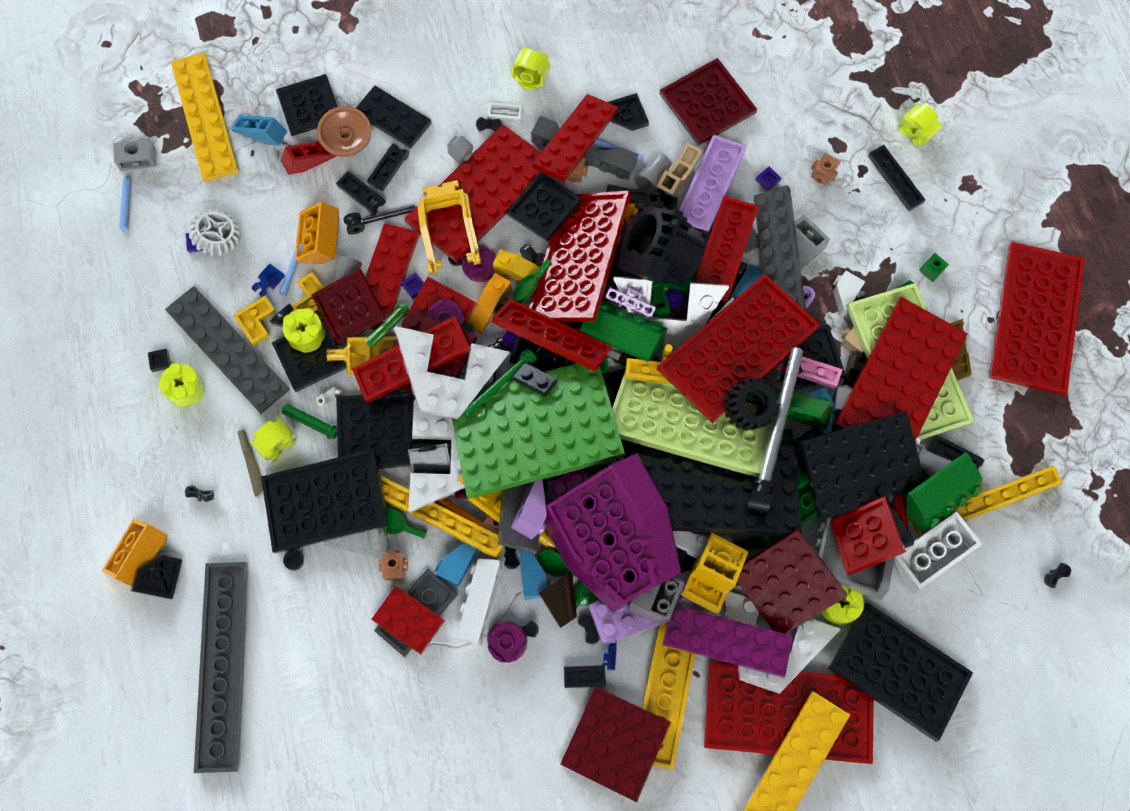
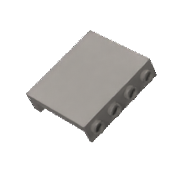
(870, 581)

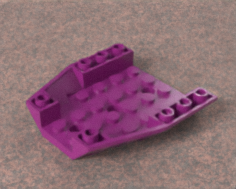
(636, 516)

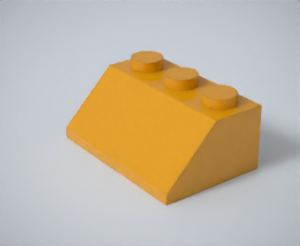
(317, 234)
(134, 551)

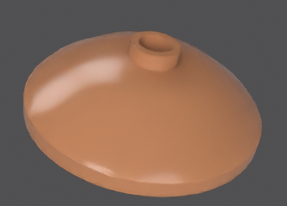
(344, 122)

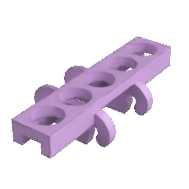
(636, 301)

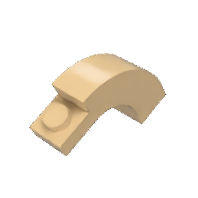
(676, 178)

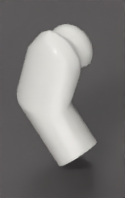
(328, 396)

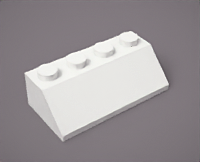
(936, 552)
(479, 601)

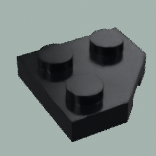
(630, 113)
(157, 577)

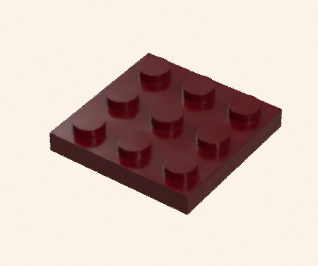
(348, 306)

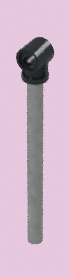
(760, 496)

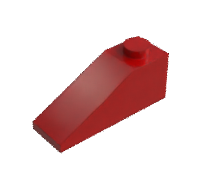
(304, 157)

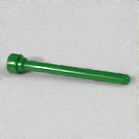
(527, 356)

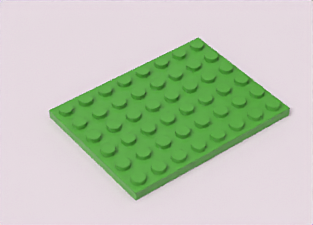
(535, 437)

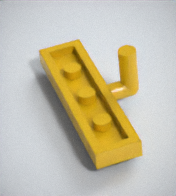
(647, 371)

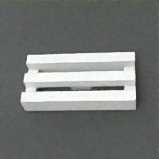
(503, 114)

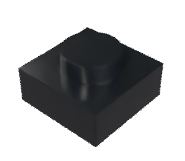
(159, 360)

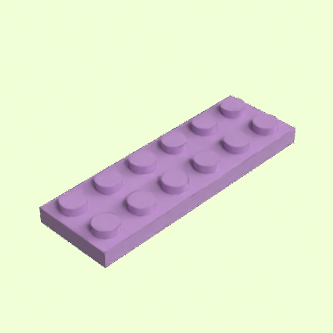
(711, 182)
(623, 623)

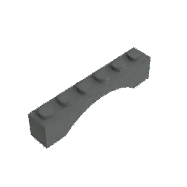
(616, 161)

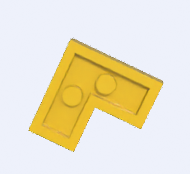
(309, 285)
(251, 318)

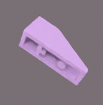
(532, 511)

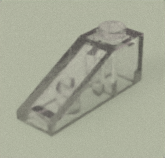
(366, 543)

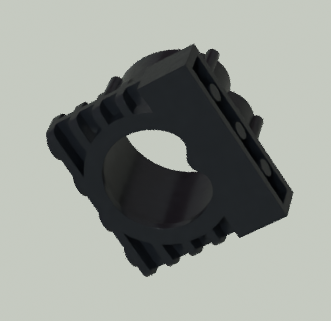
(659, 246)

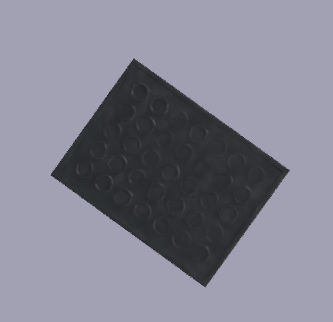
(716, 498)

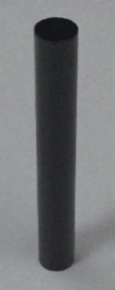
(388, 214)

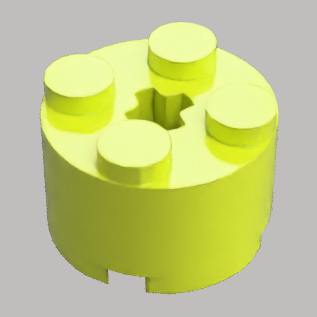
(530, 68)
(920, 124)
(302, 320)
(181, 385)
(272, 439)
(849, 612)

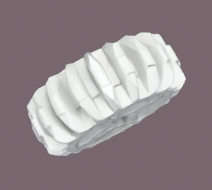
(216, 226)

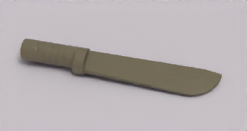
(253, 471)

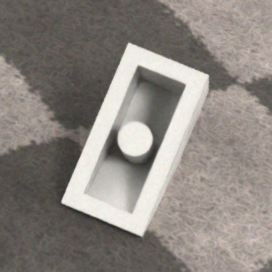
(846, 290)

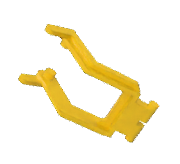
(443, 197)

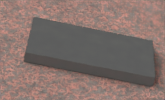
(507, 536)
(431, 593)

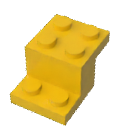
(714, 573)

